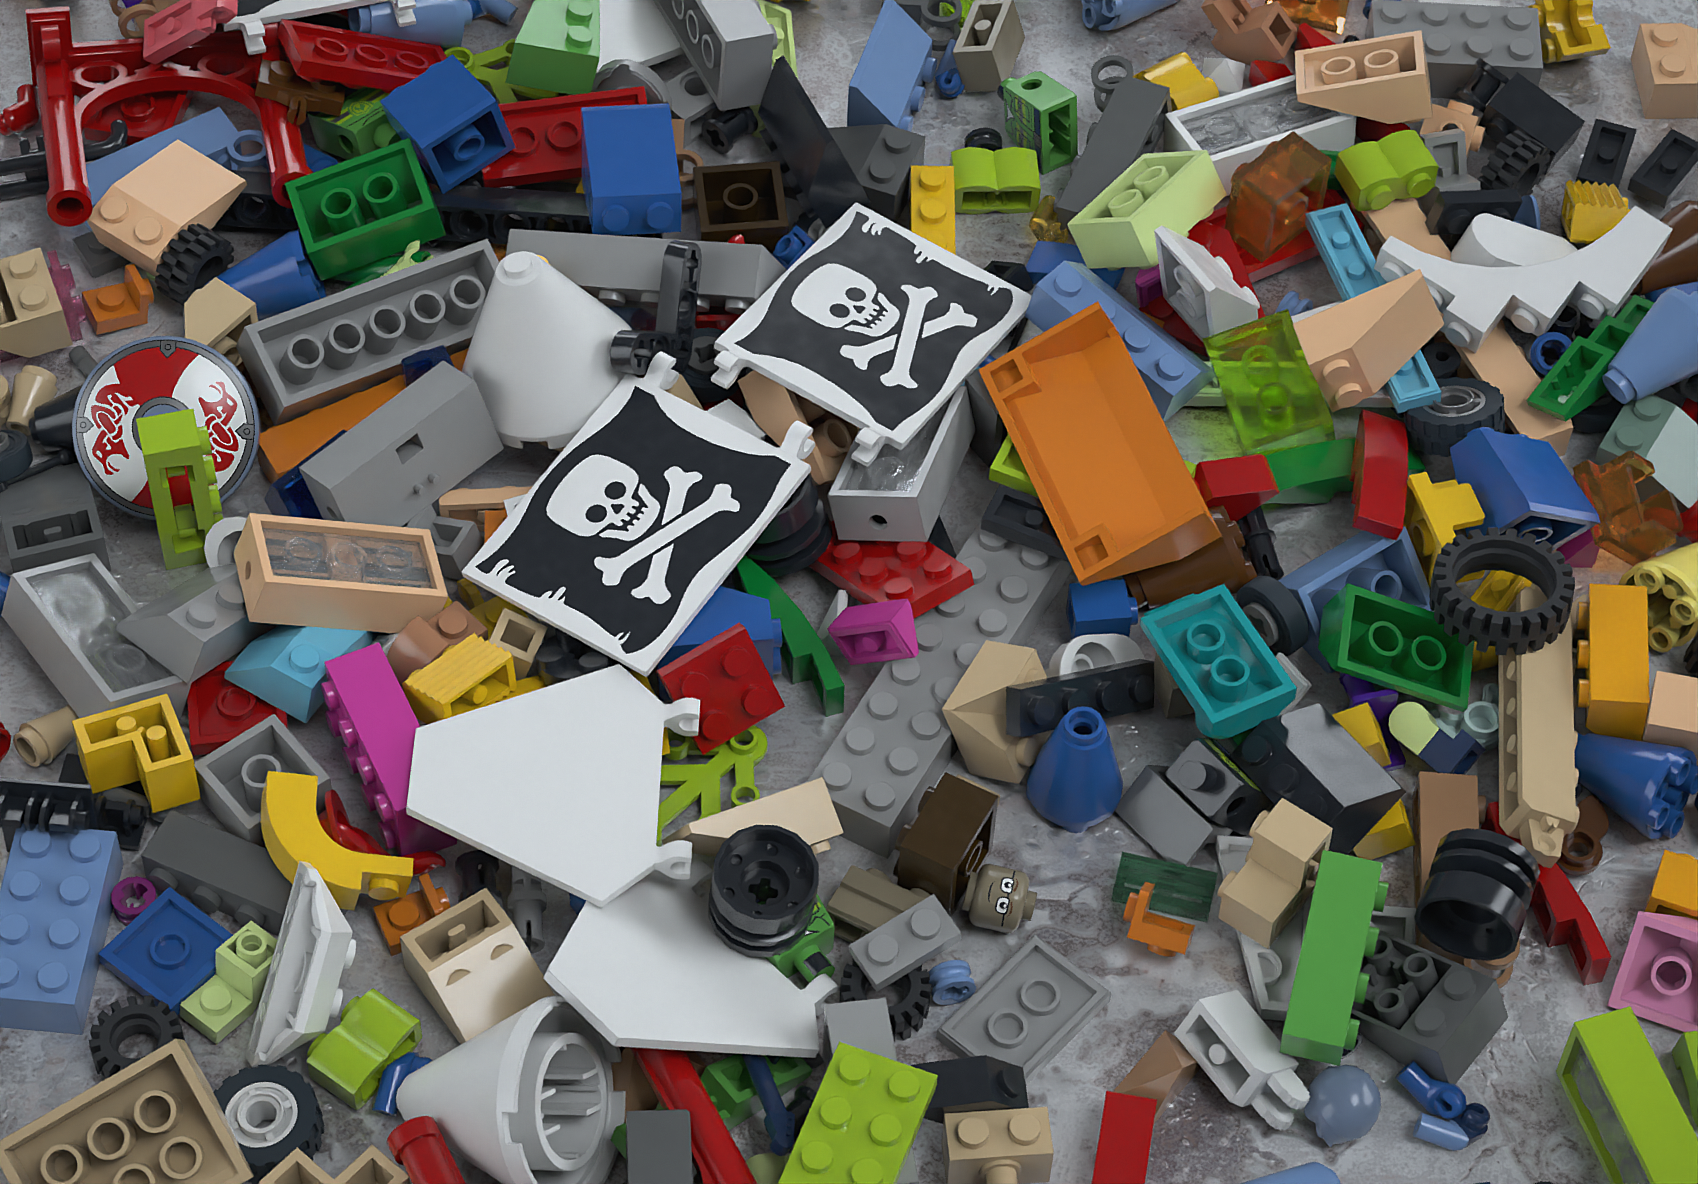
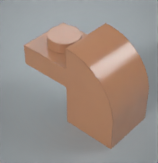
(1250, 32)
(426, 641)

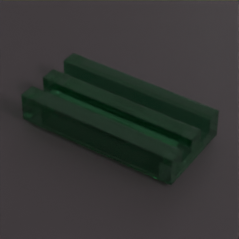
(1168, 880)

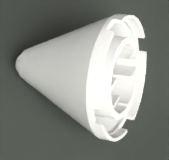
(541, 353)
(526, 1098)

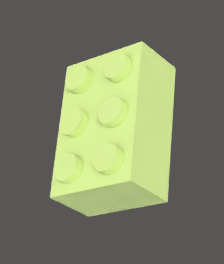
(1152, 192)

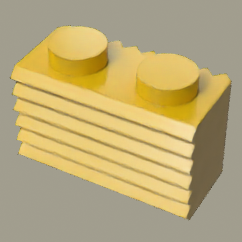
(1591, 210)
(461, 680)

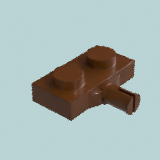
(280, 83)

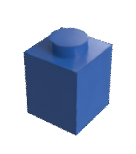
(1100, 609)

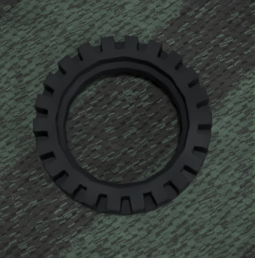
(1495, 627)

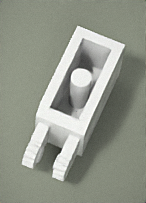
(1243, 1057)

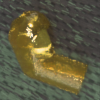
(1043, 223)

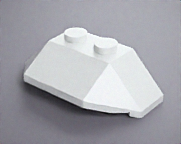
(303, 971)

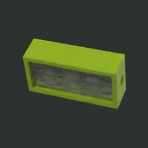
(1627, 1102)

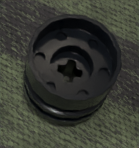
(795, 534)
(765, 866)
(1477, 894)

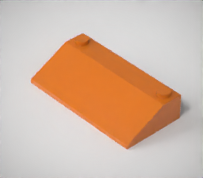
(1098, 450)

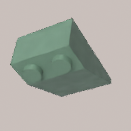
(1663, 437)

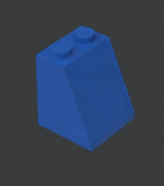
(450, 122)
(630, 169)
(1522, 486)
(720, 613)

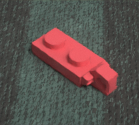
(183, 26)

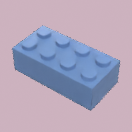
(54, 926)

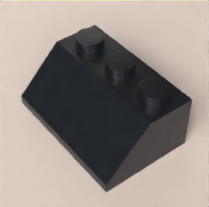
(1320, 770)

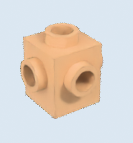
(1457, 114)

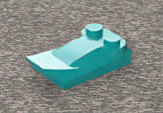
(1219, 662)

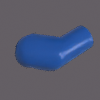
(1434, 1095)

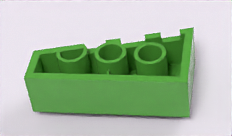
(558, 47)
(1331, 958)

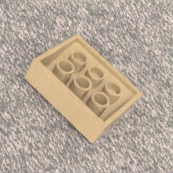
(133, 1128)

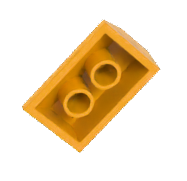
(1614, 660)

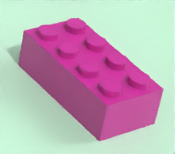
(379, 739)

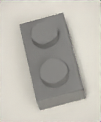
(905, 942)

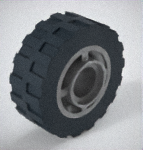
(1462, 408)

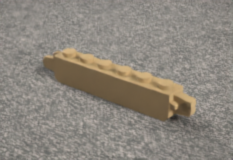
(1538, 740)

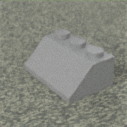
(195, 624)

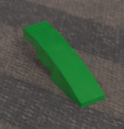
(1578, 374)
(1320, 470)
(801, 646)

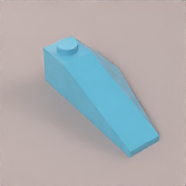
(289, 665)

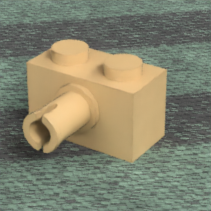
(997, 1146)

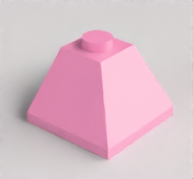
(1660, 971)

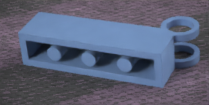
(207, 133)

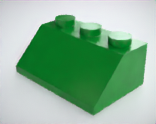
(364, 209)
(1395, 647)

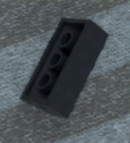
(807, 149)

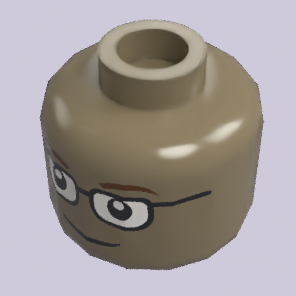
(999, 898)

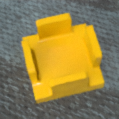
(1434, 514)

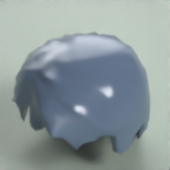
(1343, 1104)

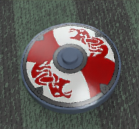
(156, 379)

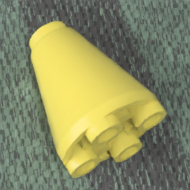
(1670, 595)

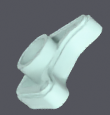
(1478, 720)

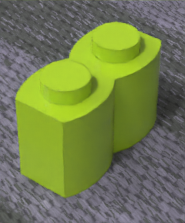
(1386, 170)
(995, 180)
(358, 1050)

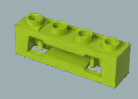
(173, 442)

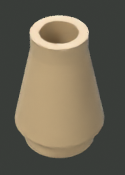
(30, 389)
(45, 737)

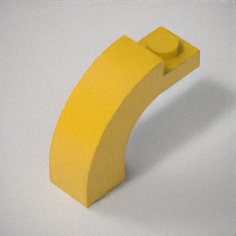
(295, 835)

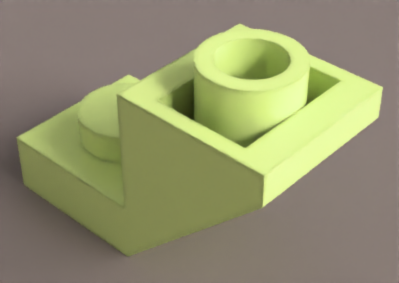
(235, 988)

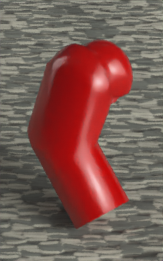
(22, 114)

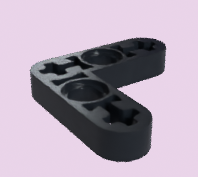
(676, 315)

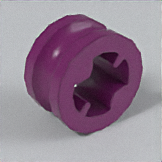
(127, 888)

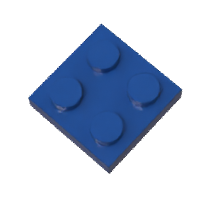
(166, 950)

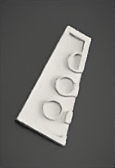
(1270, 969)

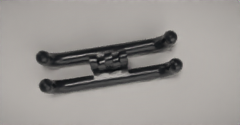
(35, 167)

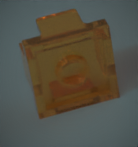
(1626, 526)

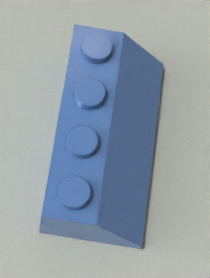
(1165, 365)

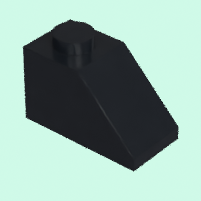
(974, 1086)

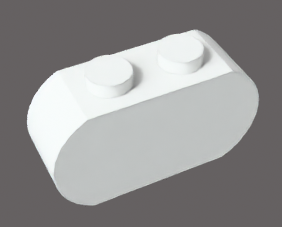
(1504, 243)

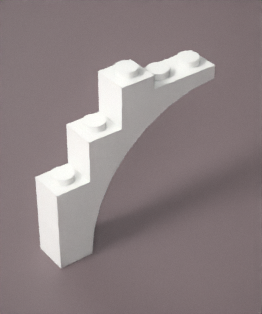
(1536, 294)

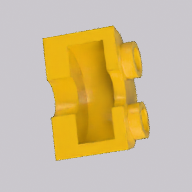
(1569, 30)
(1184, 80)

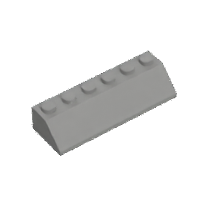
(632, 267)

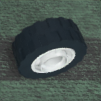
(271, 1095)

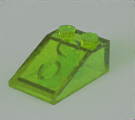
(1268, 386)

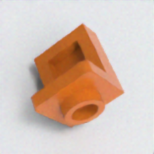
(1161, 933)

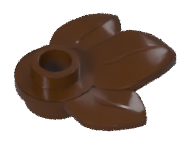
(1585, 838)

